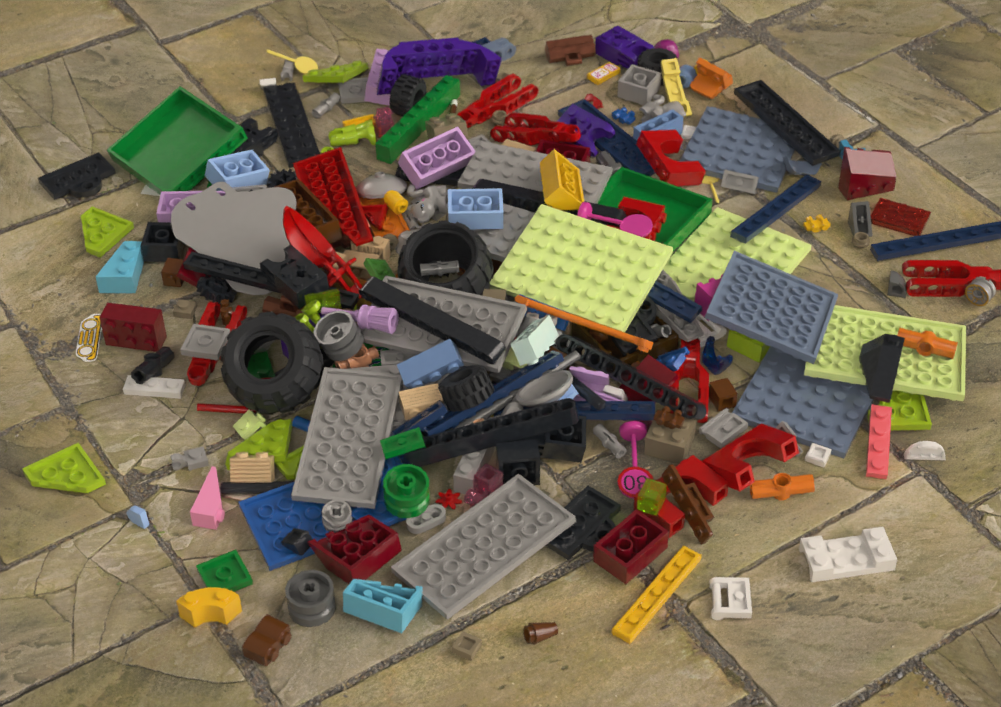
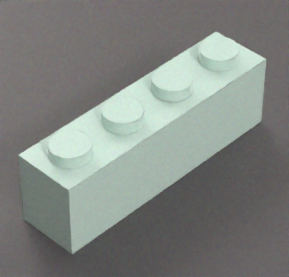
(534, 341)

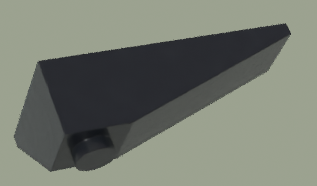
(880, 365)

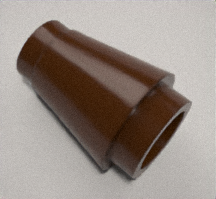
(539, 631)

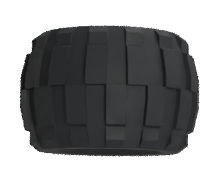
(447, 243)
(292, 384)

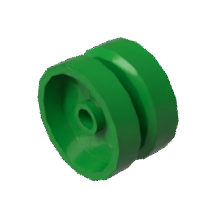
(406, 491)

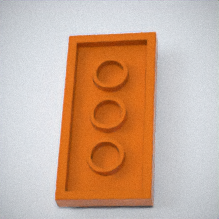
(393, 222)

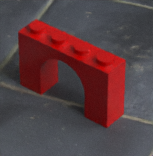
(660, 142)
(651, 210)
(759, 441)
(709, 483)

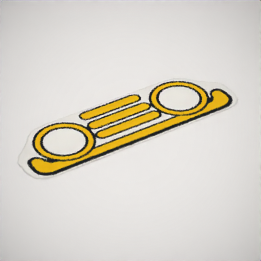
(89, 338)

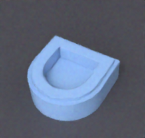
(138, 516)

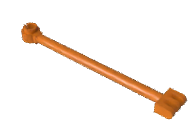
(643, 344)

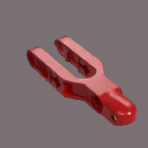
(485, 107)
(534, 131)
(957, 276)
(200, 367)
(693, 369)

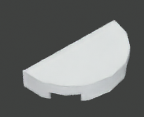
(925, 451)

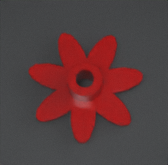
(449, 499)

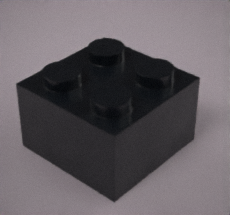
(160, 243)
(519, 458)

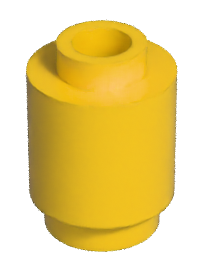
(395, 202)

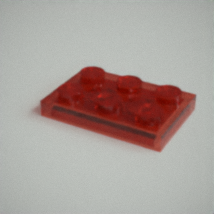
(900, 217)

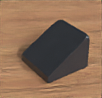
(297, 541)

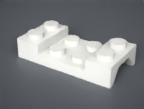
(848, 555)

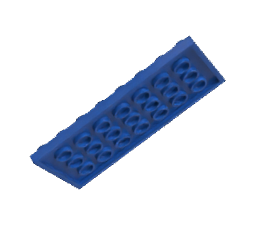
(276, 514)

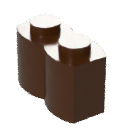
(266, 640)

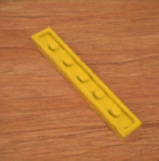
(656, 594)

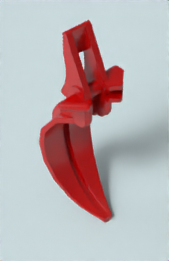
(317, 249)

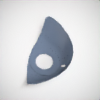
(800, 167)

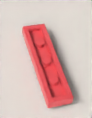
(878, 442)

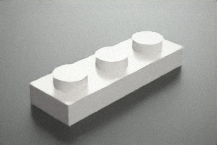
(155, 387)

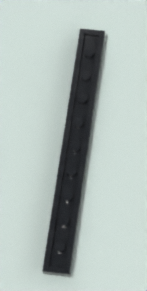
(248, 275)

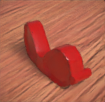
(596, 102)

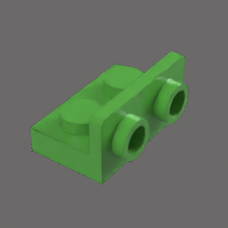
(378, 268)

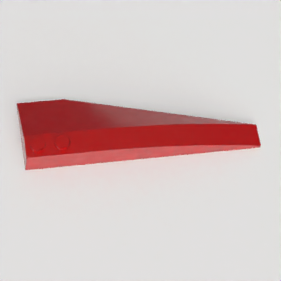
(333, 185)

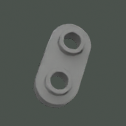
(426, 520)

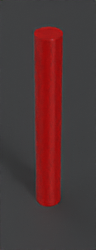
(222, 408)

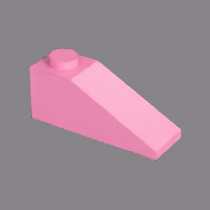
(208, 508)

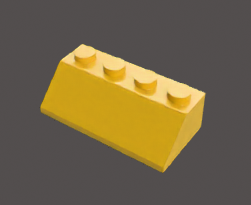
(561, 182)

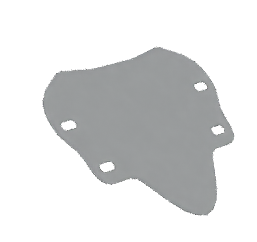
(235, 226)

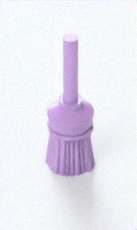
(372, 318)

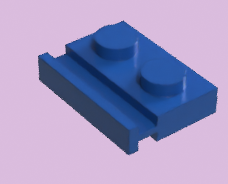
(674, 359)

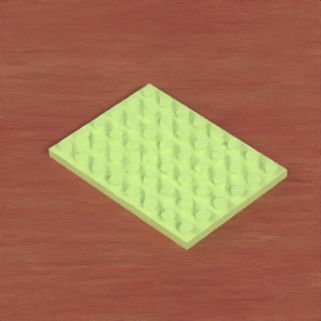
(711, 248)
(582, 267)
(916, 373)

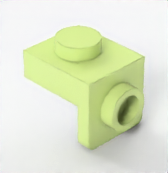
(249, 424)

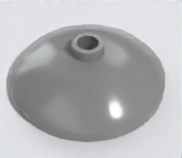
(380, 183)
(545, 389)

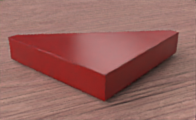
(376, 214)

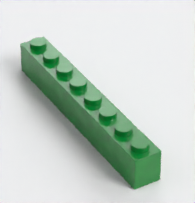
(412, 124)

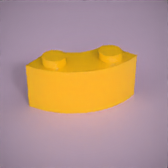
(209, 605)

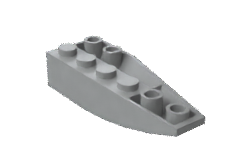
(685, 330)

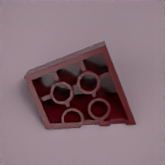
(357, 549)

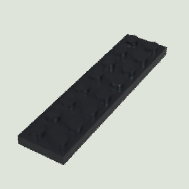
(291, 122)
(787, 122)

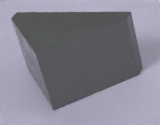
(860, 218)

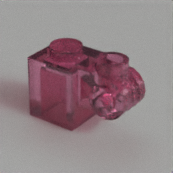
(383, 121)
(485, 482)

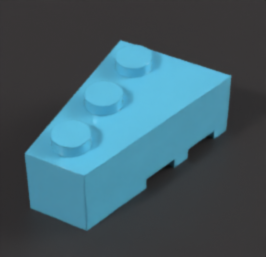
(122, 269)
(382, 604)

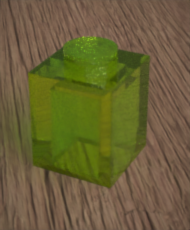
(651, 496)

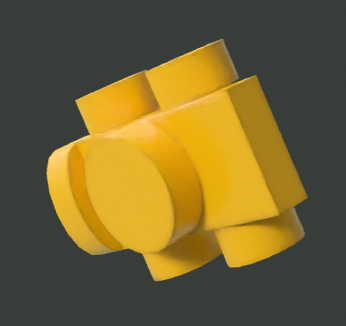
(816, 225)

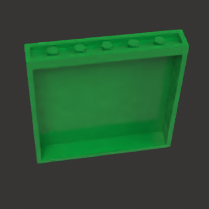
(175, 141)
(683, 207)

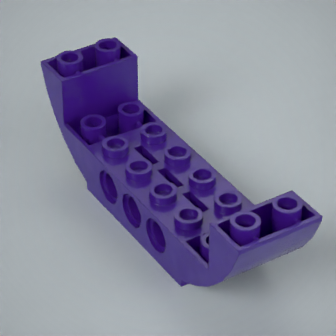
(438, 59)

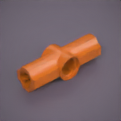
(927, 343)
(782, 486)

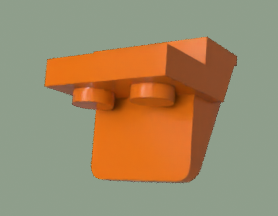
(710, 79)

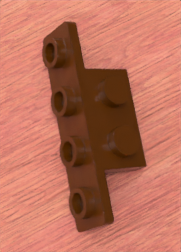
(691, 503)

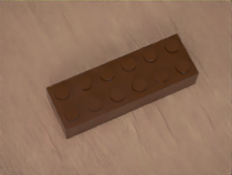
(314, 211)

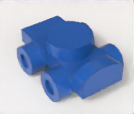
(622, 116)

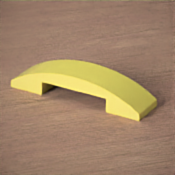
(673, 84)

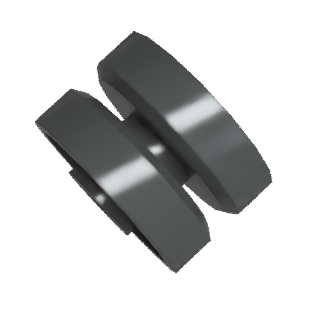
(339, 335)
(310, 598)

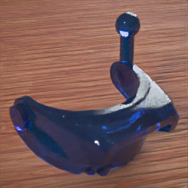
(711, 361)

